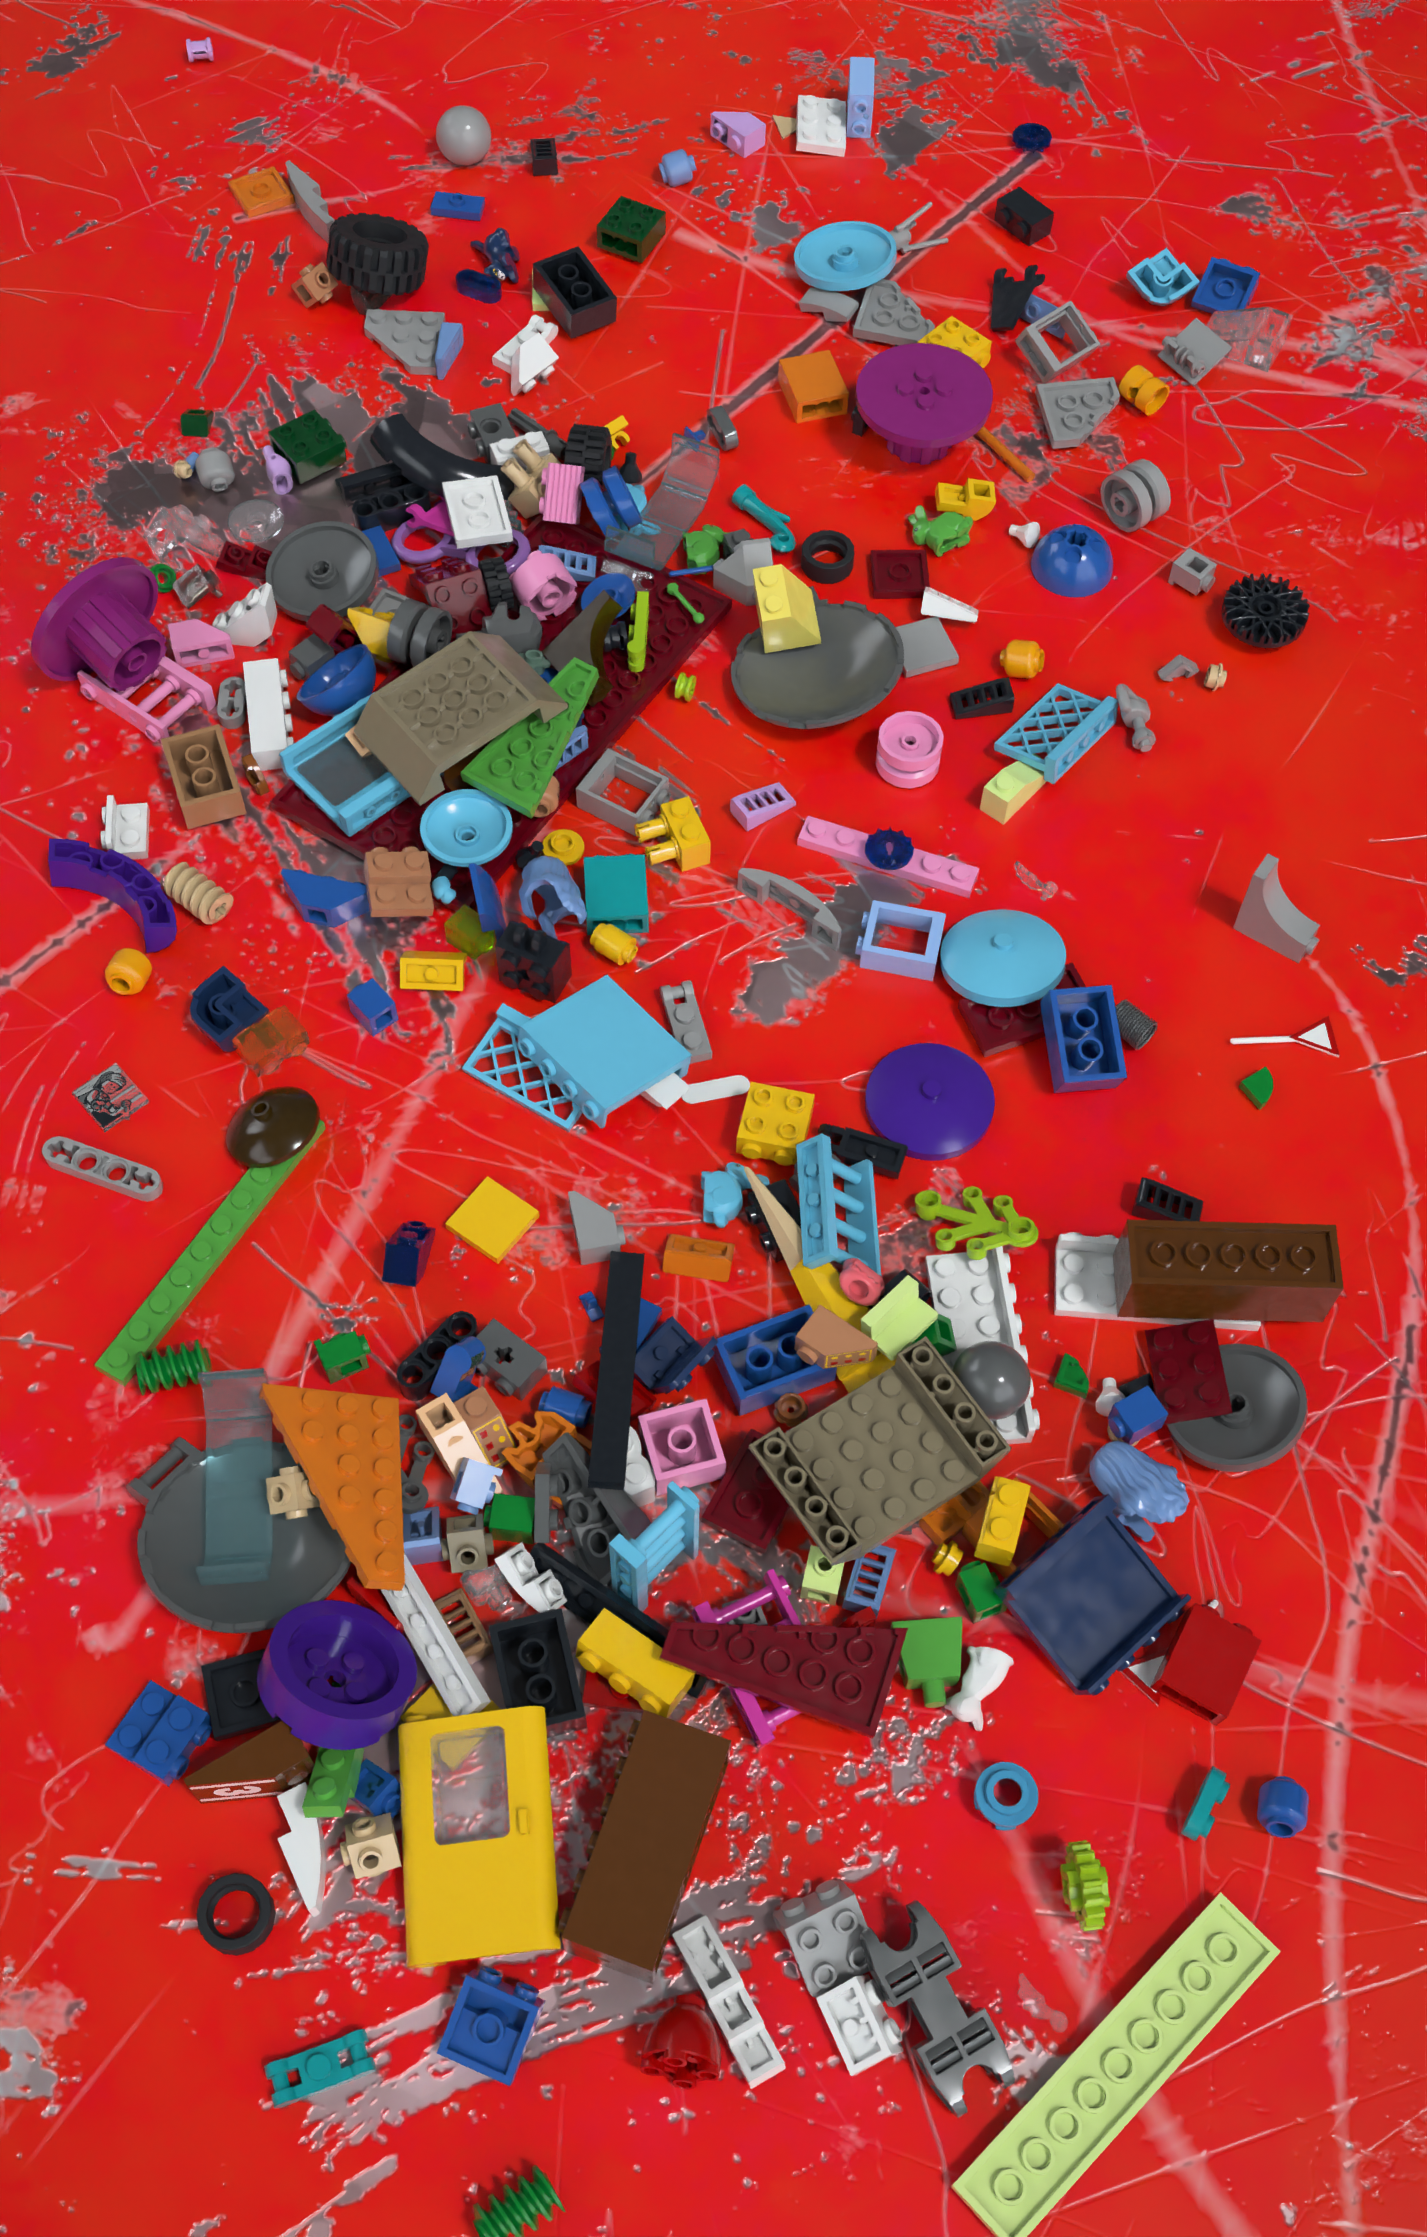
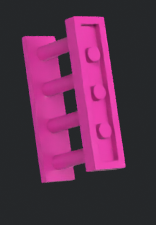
(758, 1722)

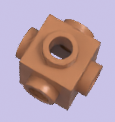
(314, 284)

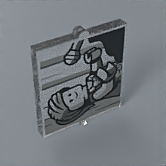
(110, 1097)

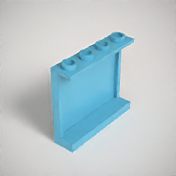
(601, 1048)

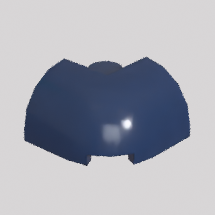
(224, 1008)

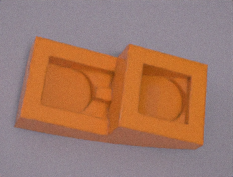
(950, 1518)

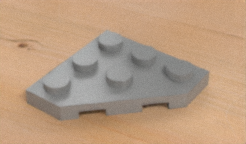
(890, 316)
(407, 336)
(1075, 408)

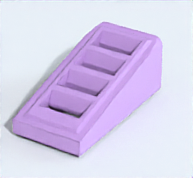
(750, 819)

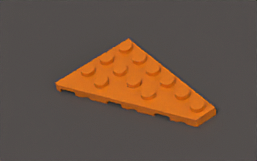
(353, 1468)

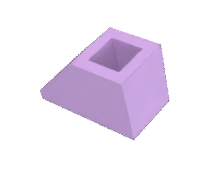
(738, 131)

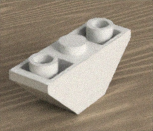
(250, 619)

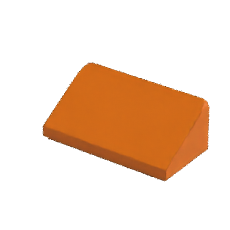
(698, 1258)

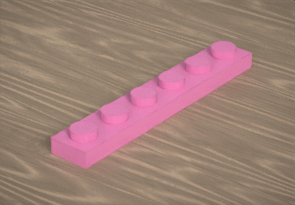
(923, 867)

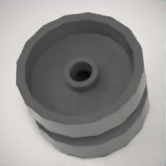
(417, 632)

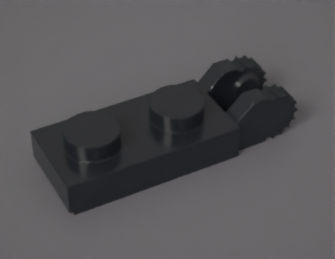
(858, 1146)

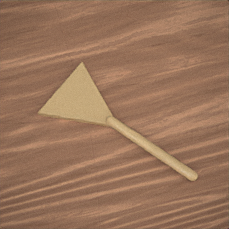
(786, 125)

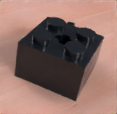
(533, 961)

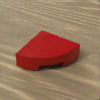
(863, 1618)

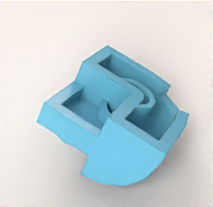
(1162, 279)

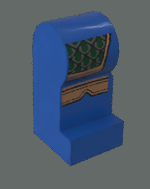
(459, 1368)

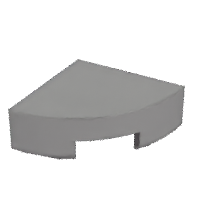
(1178, 667)

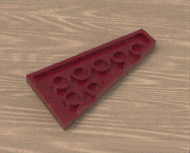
(808, 1668)

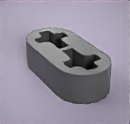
(722, 428)

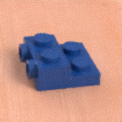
(1225, 287)
(160, 1733)
(491, 2024)

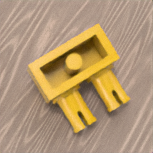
(684, 835)

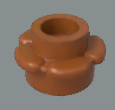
(794, 1401)

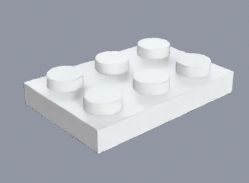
(821, 125)
(477, 512)

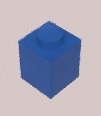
(372, 1007)
(1137, 1416)

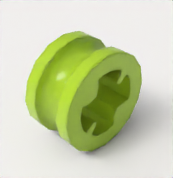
(685, 686)

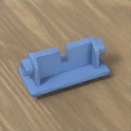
(1038, 308)

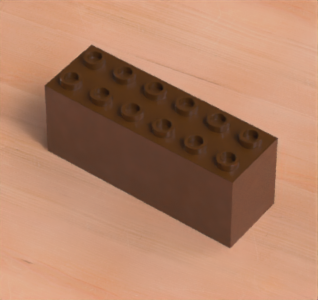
(1227, 1270)
(645, 1846)

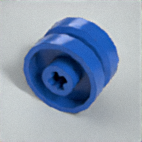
(611, 502)

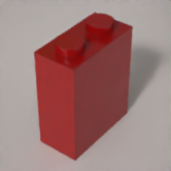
(1206, 1663)

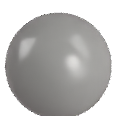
(463, 135)

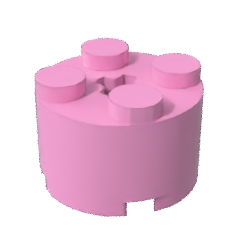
(544, 584)

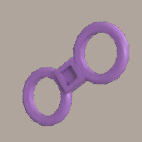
(448, 547)

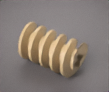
(197, 893)

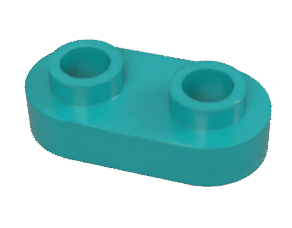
(1212, 1790)

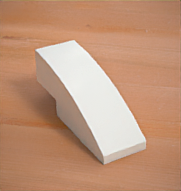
(304, 1848)

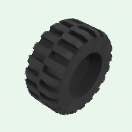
(377, 254)

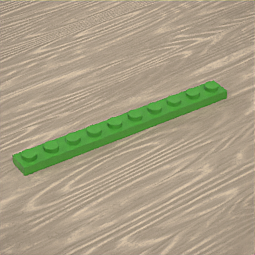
(195, 1266)

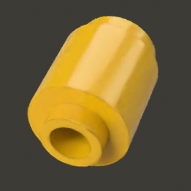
(614, 943)

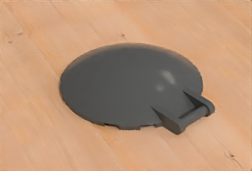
(824, 681)
(172, 1542)

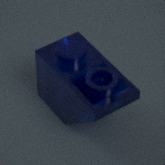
(408, 1253)

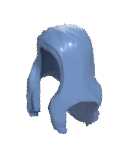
(556, 886)
(1138, 1487)

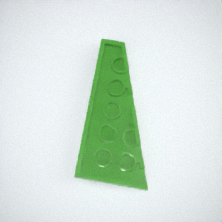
(524, 757)

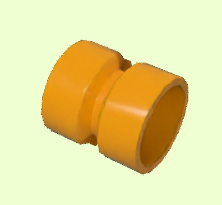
(1144, 390)

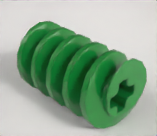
(172, 1367)
(518, 2207)

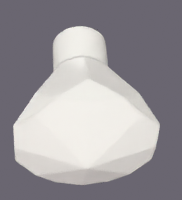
(1027, 533)
(1108, 1397)

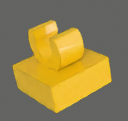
(616, 430)

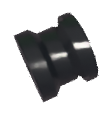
(616, 637)

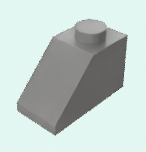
(594, 1229)

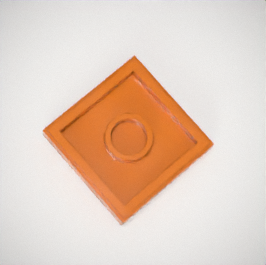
(261, 192)

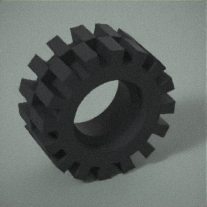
(496, 581)

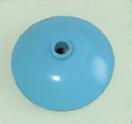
(466, 816)

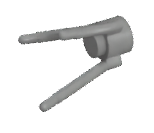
(902, 234)

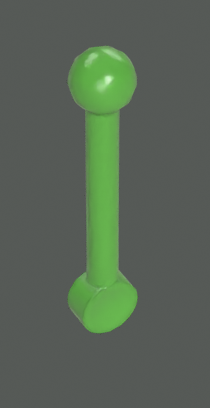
(673, 589)

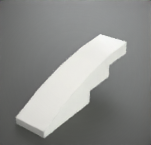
(729, 2001)

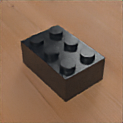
(574, 292)
(539, 1669)

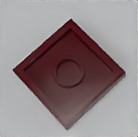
(899, 573)

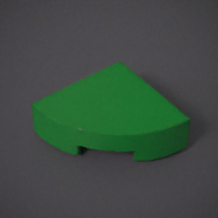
(1258, 1087)
(1072, 1377)

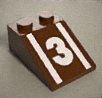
(255, 1769)

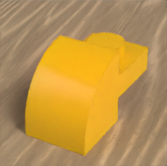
(972, 500)

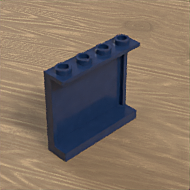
(1091, 1597)

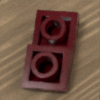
(243, 561)

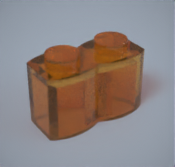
(271, 1041)

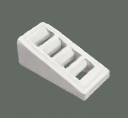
(944, 606)

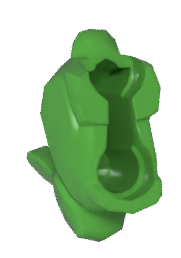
(942, 532)
(703, 546)

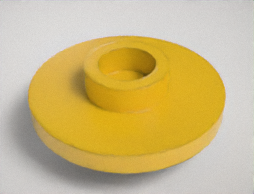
(564, 845)

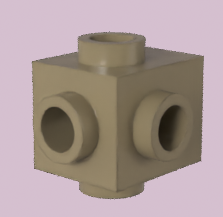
(467, 1543)

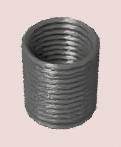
(1134, 1025)

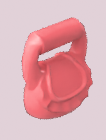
(861, 1282)

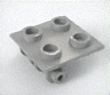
(1194, 351)

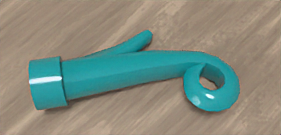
(746, 499)

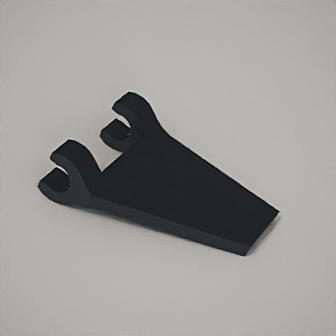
(1011, 297)

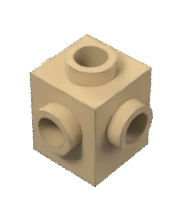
(290, 1493)
(371, 1846)

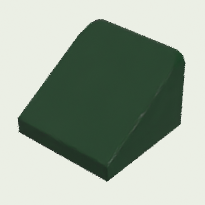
(196, 422)

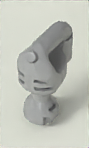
(1135, 714)

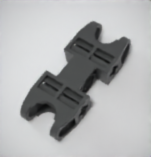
(937, 2008)

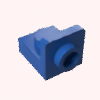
(377, 1790)

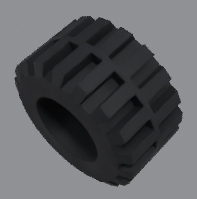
(591, 449)

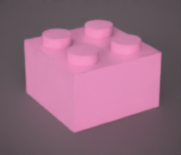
(682, 1446)

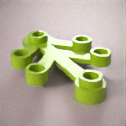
(1015, 1231)

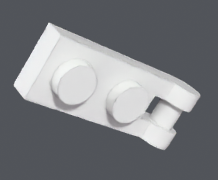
(503, 357)

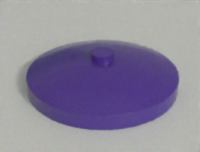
(930, 1101)

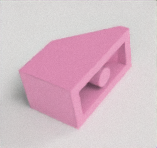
(199, 643)

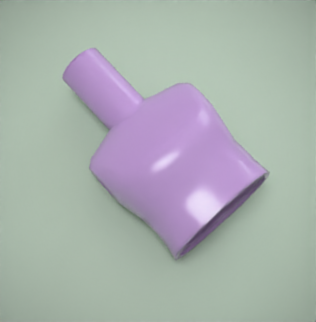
(278, 471)

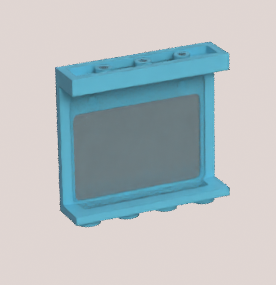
(338, 778)

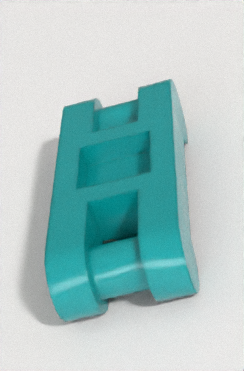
(320, 2068)

